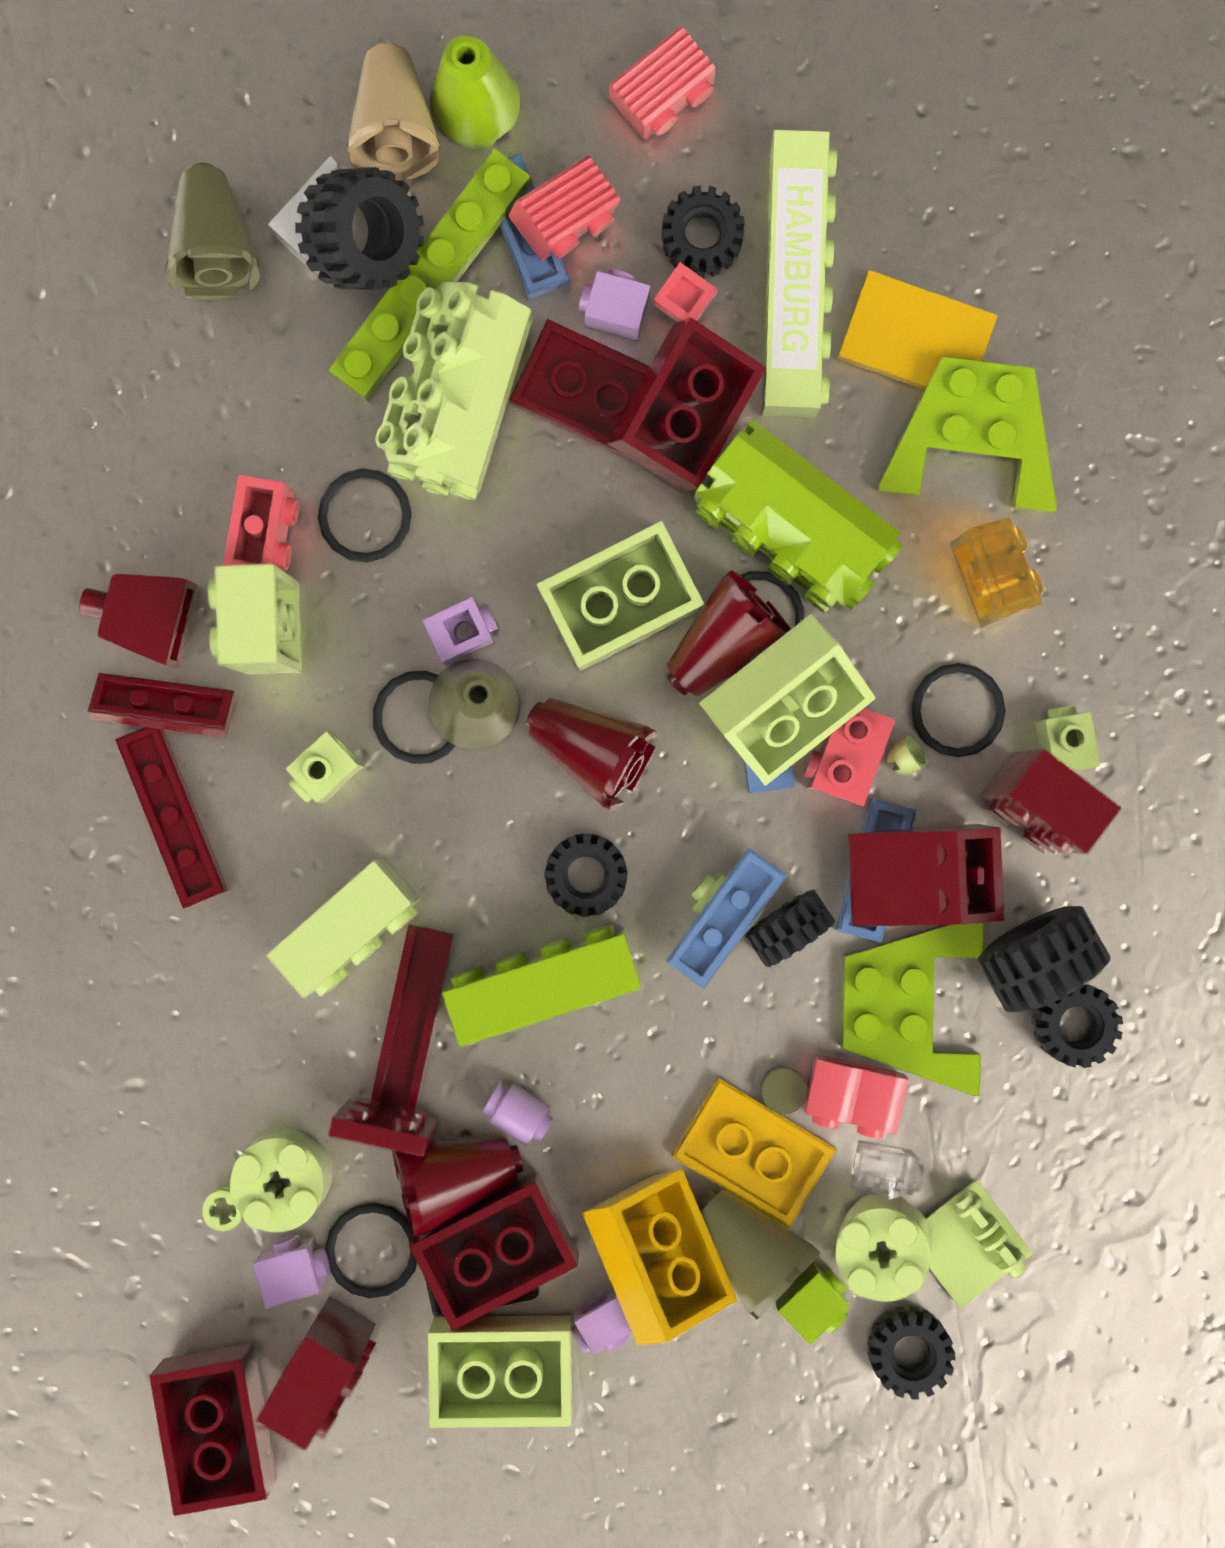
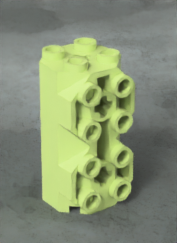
(452, 406)

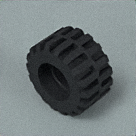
(390, 220)
(1044, 959)

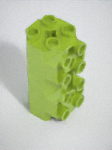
(797, 519)

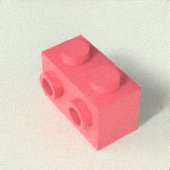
(261, 523)
(850, 758)

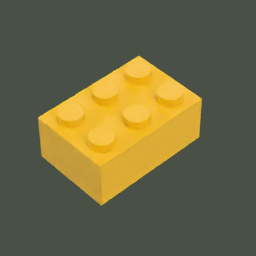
(660, 1257)

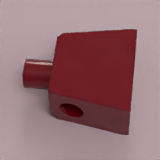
(143, 614)

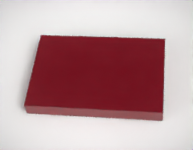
(577, 384)

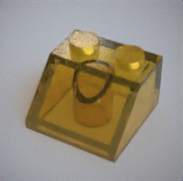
(997, 571)

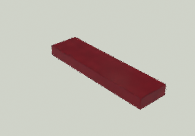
(171, 815)

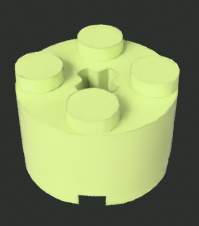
(266, 1202)
(879, 1273)

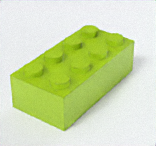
(541, 986)

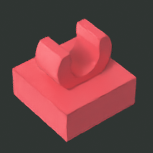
(684, 294)

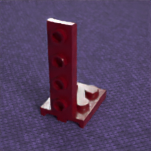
(391, 1114)

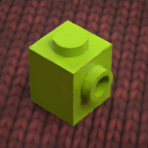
(815, 1303)

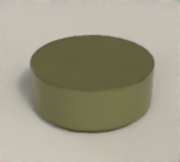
(783, 1090)

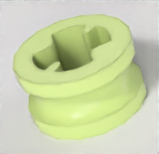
(216, 1219)

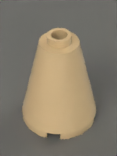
(391, 116)

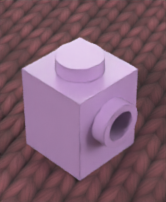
(615, 304)
(291, 1270)

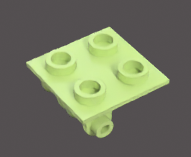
(973, 1244)

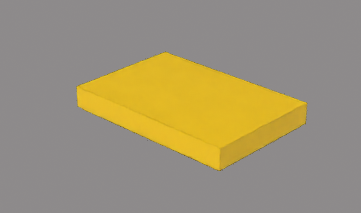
(907, 330)
(753, 1152)

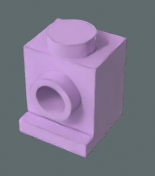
(443, 628)
(601, 1324)

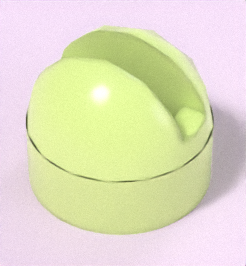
(907, 755)

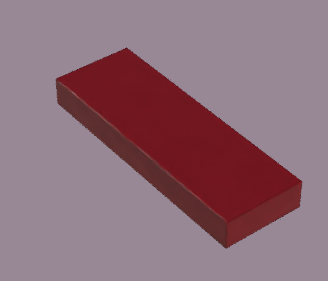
(162, 705)

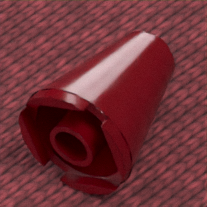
(724, 636)
(593, 747)
(453, 1178)

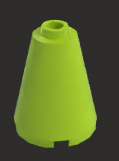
(473, 94)

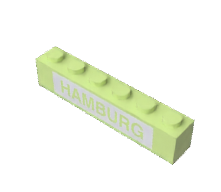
(796, 273)

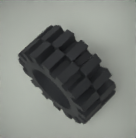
(707, 205)
(586, 903)
(790, 928)
(1089, 1049)
(916, 1379)

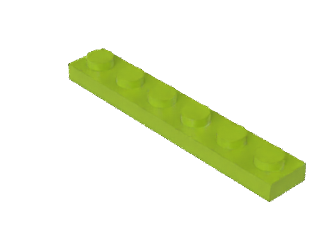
(442, 259)

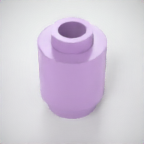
(518, 1113)

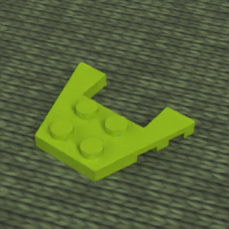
(982, 412)
(892, 1004)

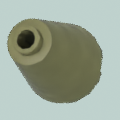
(208, 238)
(469, 723)
(754, 1249)

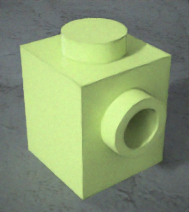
(1069, 737)
(323, 769)

